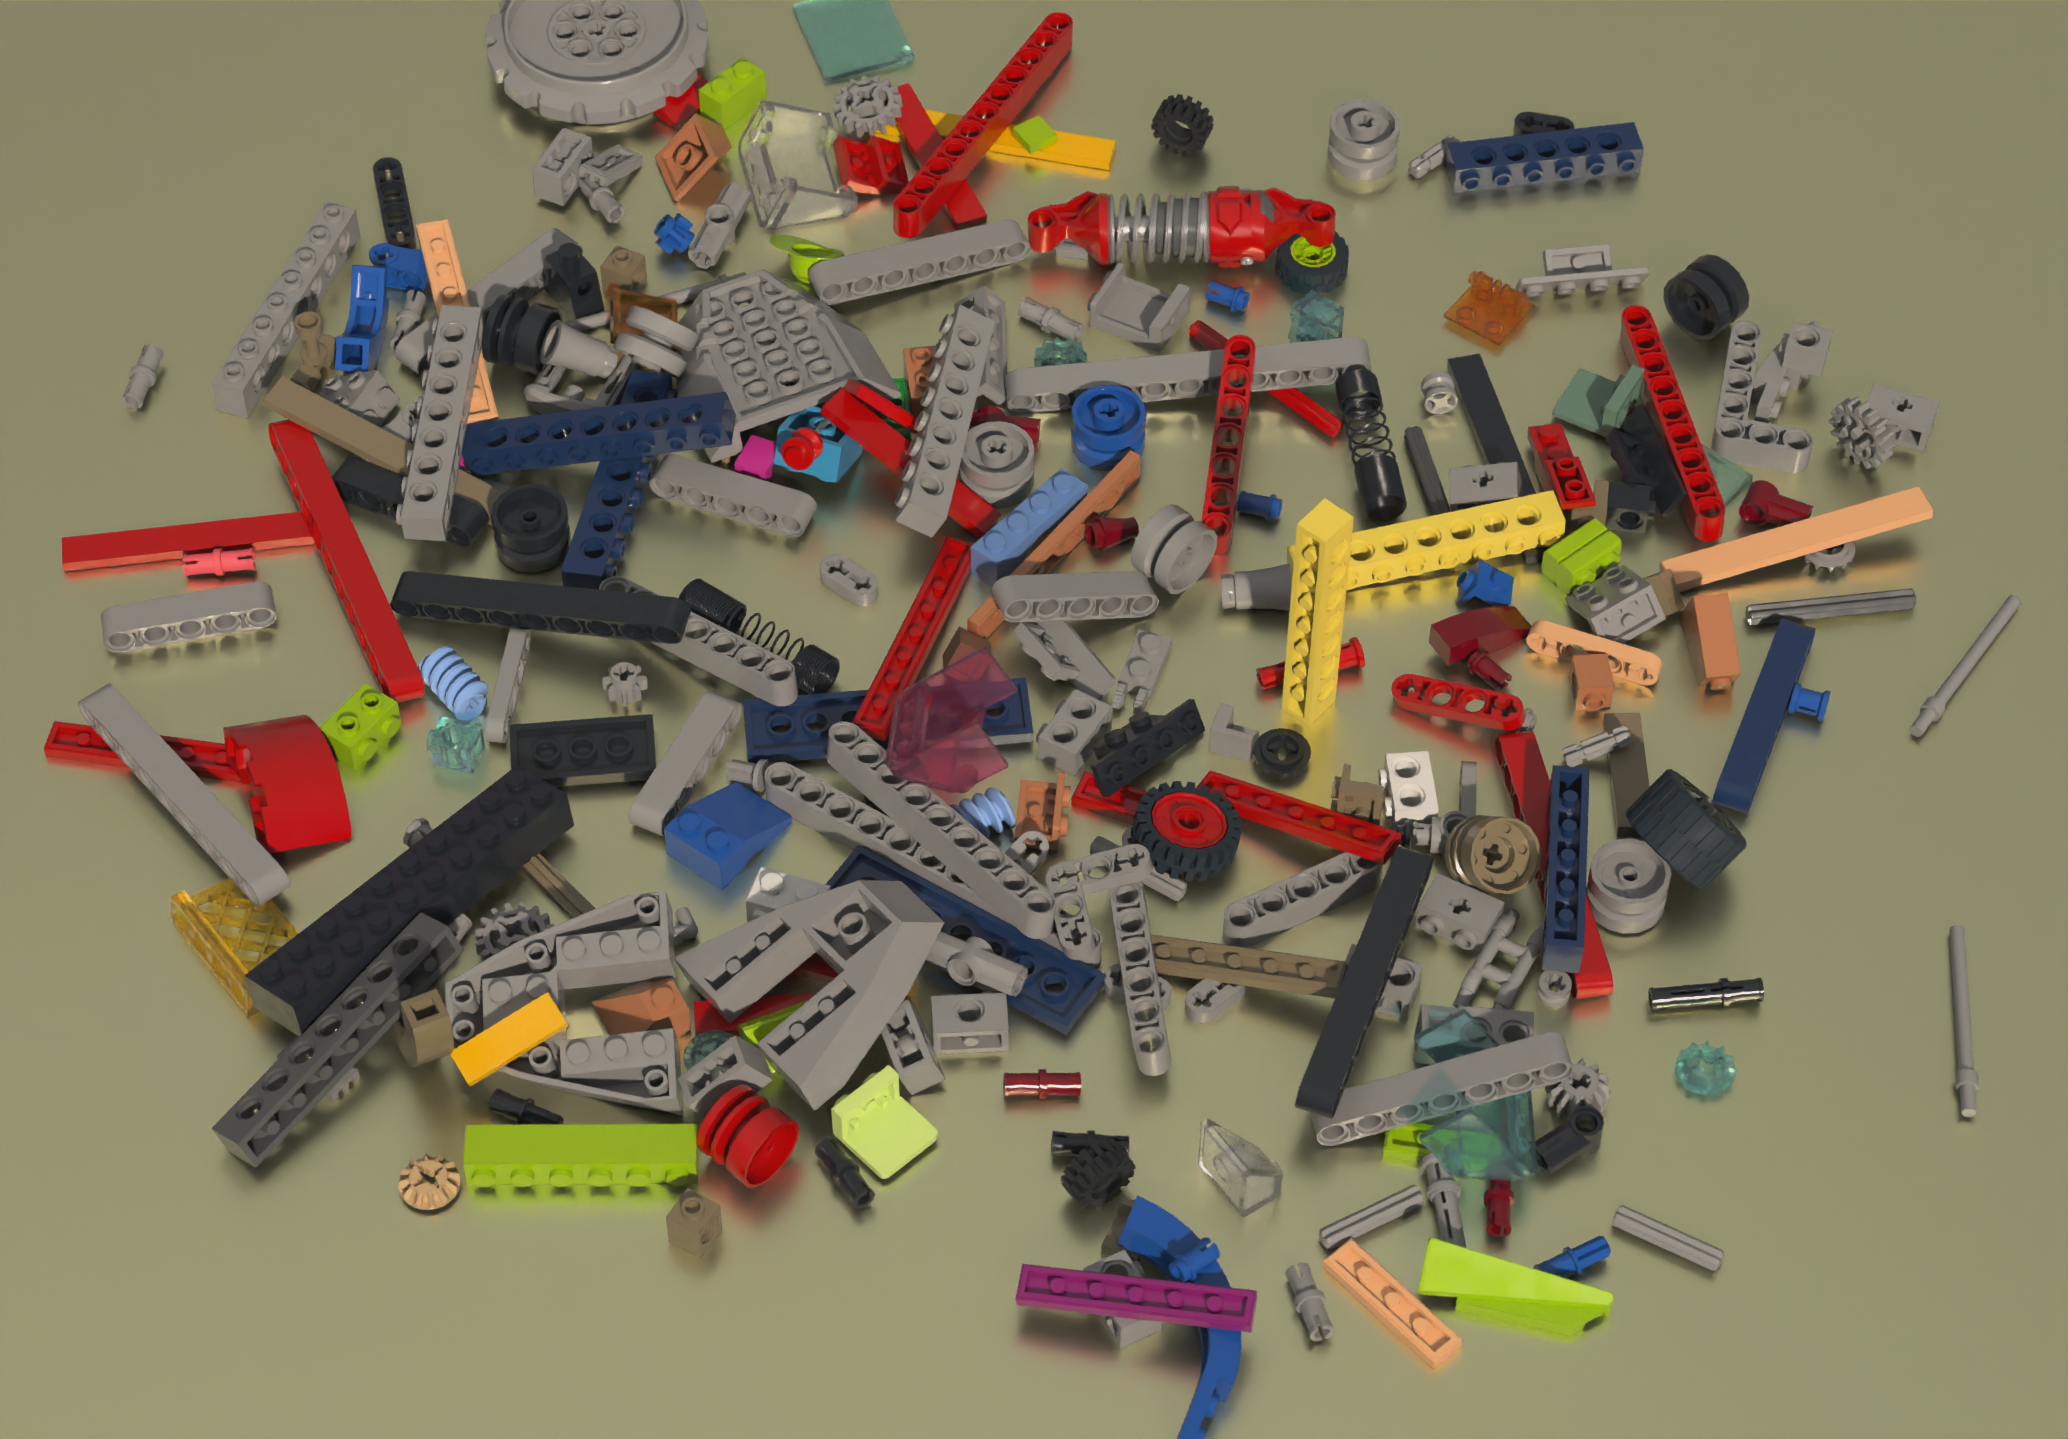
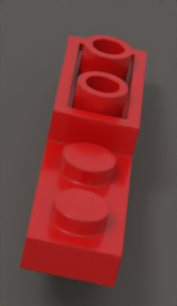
(1558, 467)

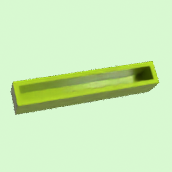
(581, 1154)

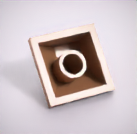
(692, 154)
(644, 1008)

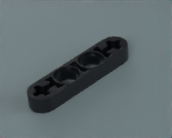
(394, 206)

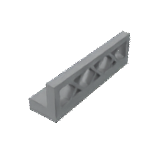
(995, 367)

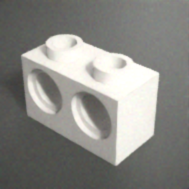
(1408, 788)

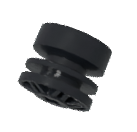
(517, 332)

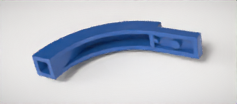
(1157, 1238)

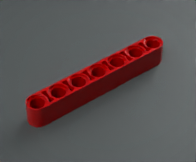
(1232, 430)

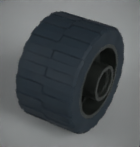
(1686, 828)

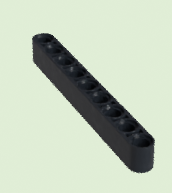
(541, 607)
(1364, 982)

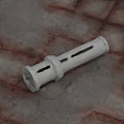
(1444, 1193)

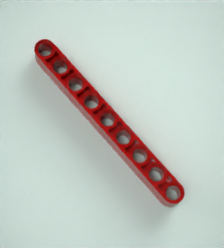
(1673, 421)
(1528, 793)

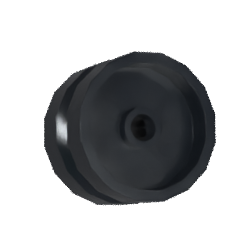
(1706, 297)
(531, 527)

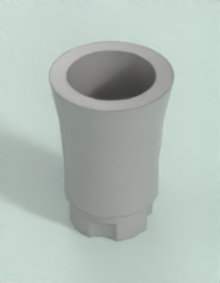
(577, 351)
(1257, 589)

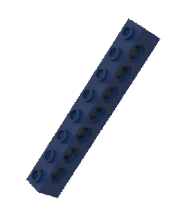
(599, 434)
(613, 499)

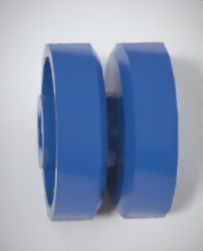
(1107, 426)

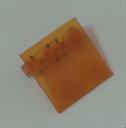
(1489, 308)

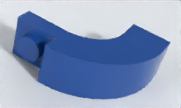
(367, 321)

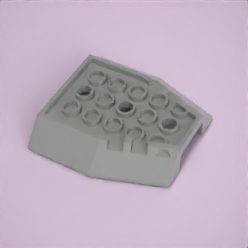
(808, 347)

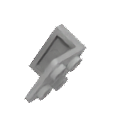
(362, 394)

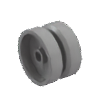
(1363, 139)
(654, 344)
(998, 463)
(1174, 549)
(1627, 886)

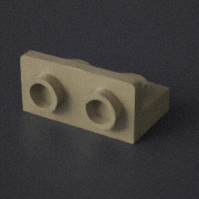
(1356, 798)

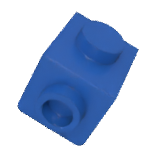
(1485, 583)

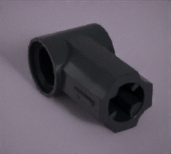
(1568, 1141)

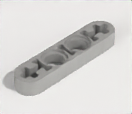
(508, 685)

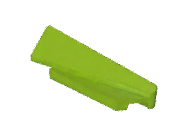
(1509, 1290)

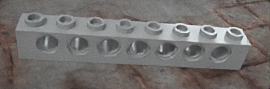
(296, 291)
(944, 421)
(442, 423)

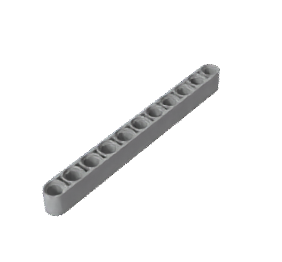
(1185, 373)
(856, 824)

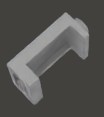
(1137, 310)

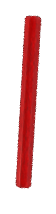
(1290, 397)

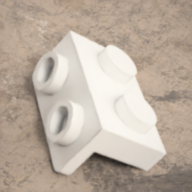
(778, 889)

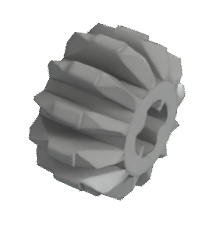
(1582, 1088)

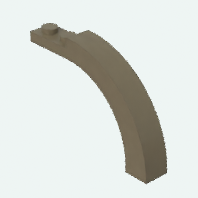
(423, 1029)

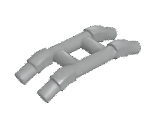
(1510, 981)

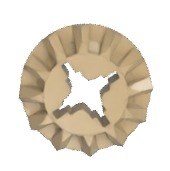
(425, 1195)

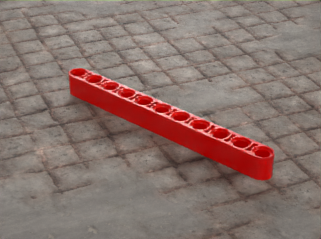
(982, 125)
(346, 562)

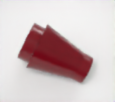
(1108, 532)

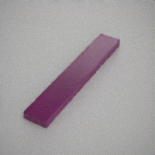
(1136, 1298)

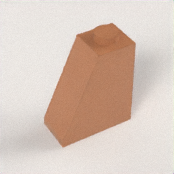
(1711, 640)

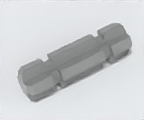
(1431, 158)
(1597, 746)

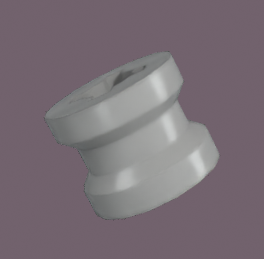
(1439, 393)

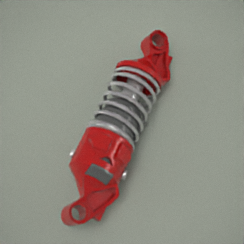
(1221, 226)

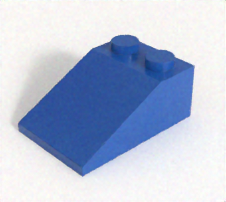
(723, 833)

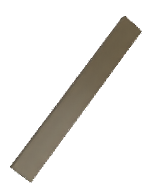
(362, 437)

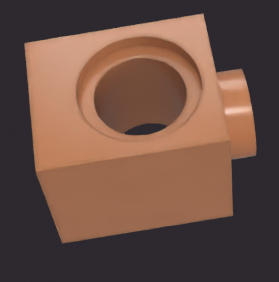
(1591, 682)

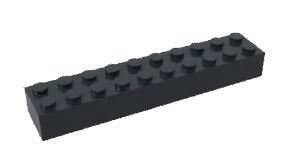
(435, 877)

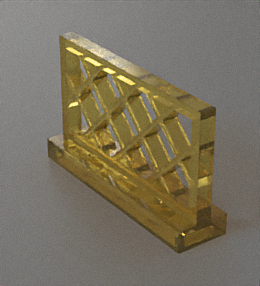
(215, 948)

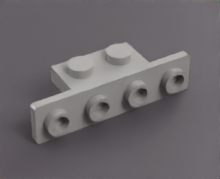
(1580, 268)
(1065, 656)

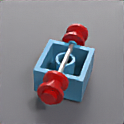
(815, 446)

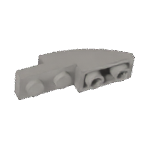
(1774, 382)

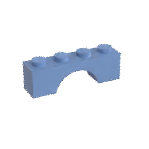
(1007, 543)

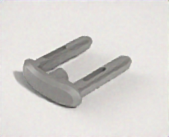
(541, 399)

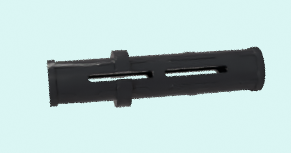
(1718, 993)

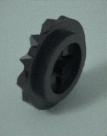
(1268, 746)

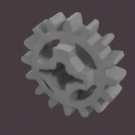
(867, 106)
(508, 928)

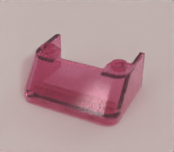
(939, 722)

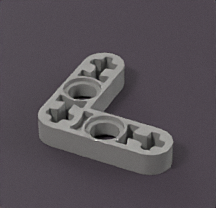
(1074, 890)

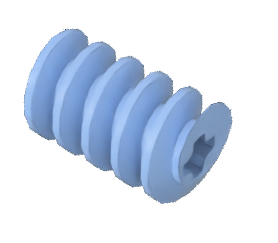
(454, 683)
(987, 811)

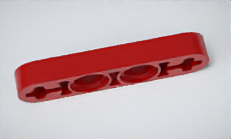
(1460, 697)

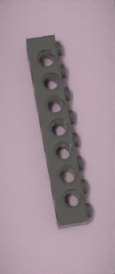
(337, 1040)

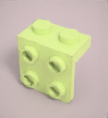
(881, 1124)

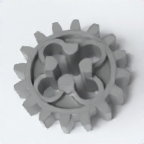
(1862, 432)

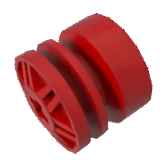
(747, 1136)

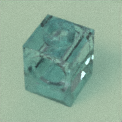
(456, 744)

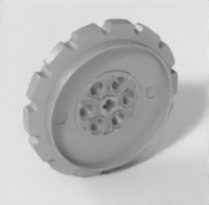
(596, 56)

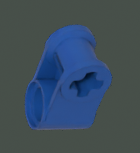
(404, 266)

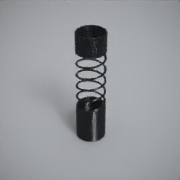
(1377, 474)
(813, 666)

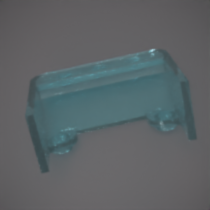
(1486, 1139)

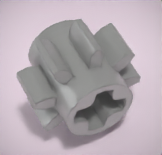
(624, 683)

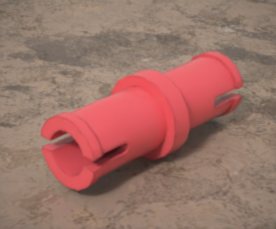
(219, 562)

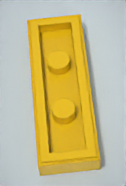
(508, 1039)

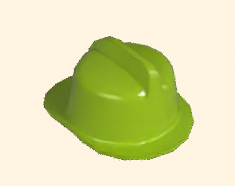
(803, 254)

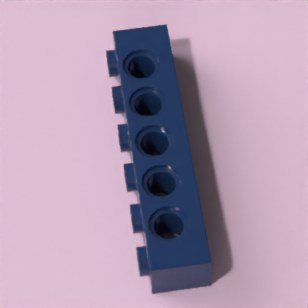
(1543, 157)
(1565, 869)

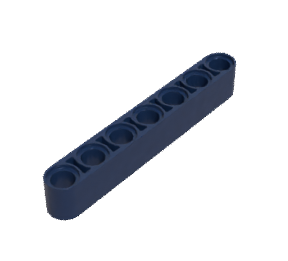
(1764, 716)

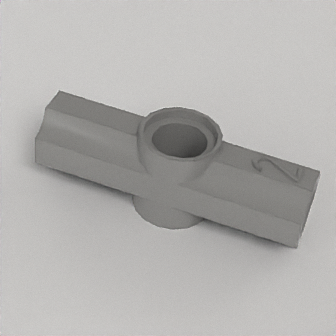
(719, 225)
(976, 961)

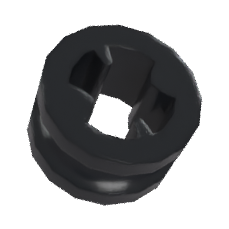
(1404, 829)

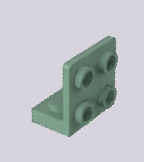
(1598, 401)

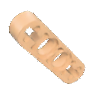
(1546, 638)

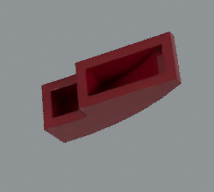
(1477, 629)

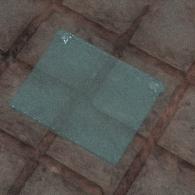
(852, 36)

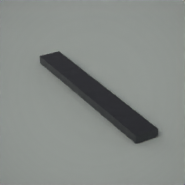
(1489, 424)

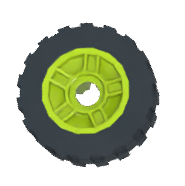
(1312, 267)

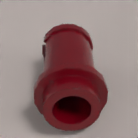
(1488, 670)

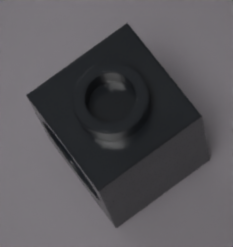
(1629, 507)

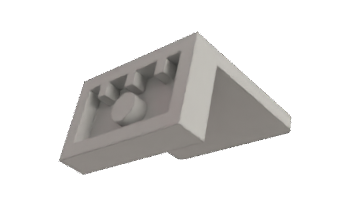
(1617, 604)

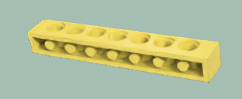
(1452, 539)
(1316, 611)

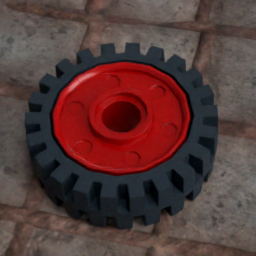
(1187, 830)

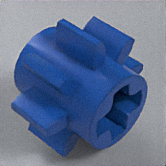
(674, 233)

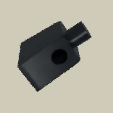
(567, 275)

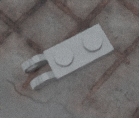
(1142, 669)

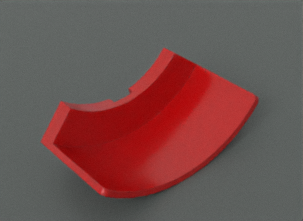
(292, 782)

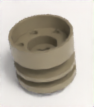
(1510, 849)

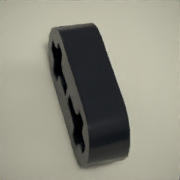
(1540, 123)

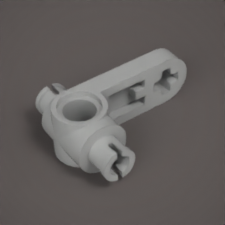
(1439, 829)

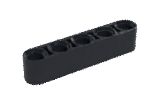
(380, 492)

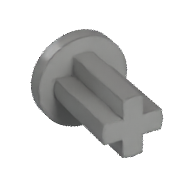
(748, 772)

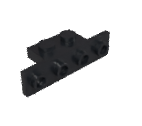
(1645, 459)
(1142, 745)

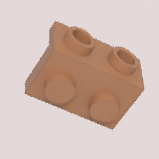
(1041, 810)

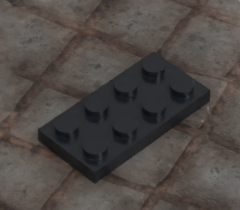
(586, 750)

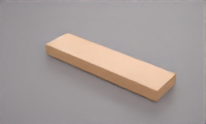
(1392, 1303)

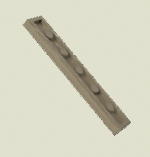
(1248, 966)

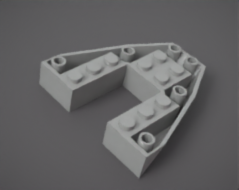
(865, 932)
(601, 947)

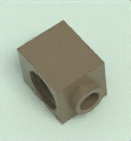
(623, 271)
(694, 1223)

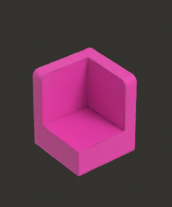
(757, 458)

